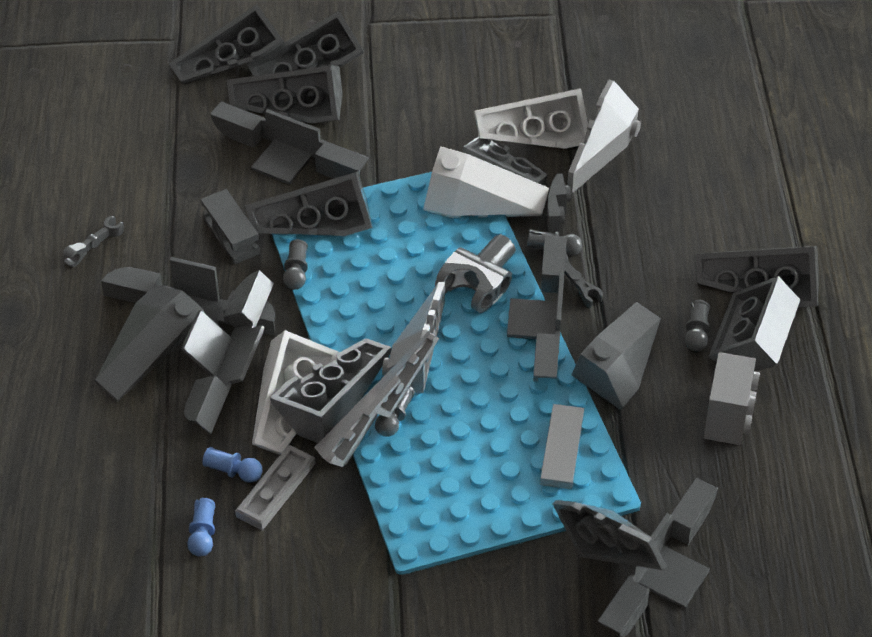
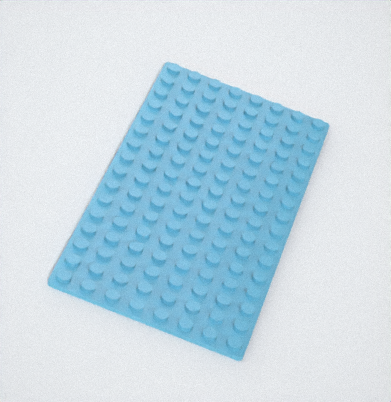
(475, 442)

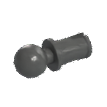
(537, 238)
(296, 265)
(698, 326)
(389, 426)

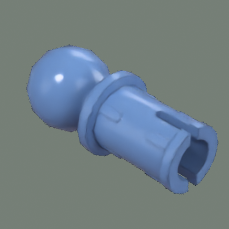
(247, 469)
(202, 527)

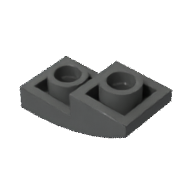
(557, 202)

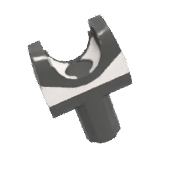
(480, 272)

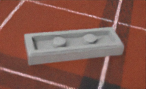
(562, 446)
(275, 487)

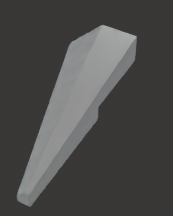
(382, 399)

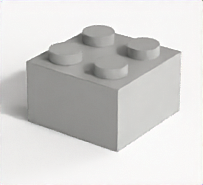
(731, 399)

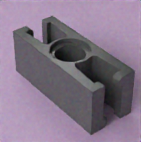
(230, 226)

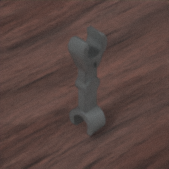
(77, 251)
(585, 288)

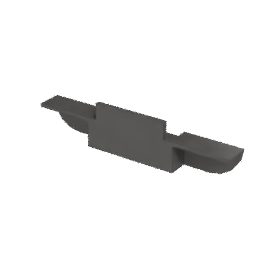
(291, 144)
(193, 278)
(543, 318)
(224, 356)
(681, 576)

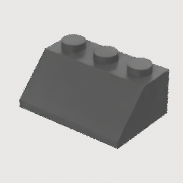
(757, 323)

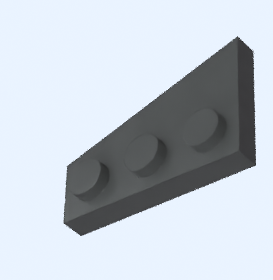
(500, 156)

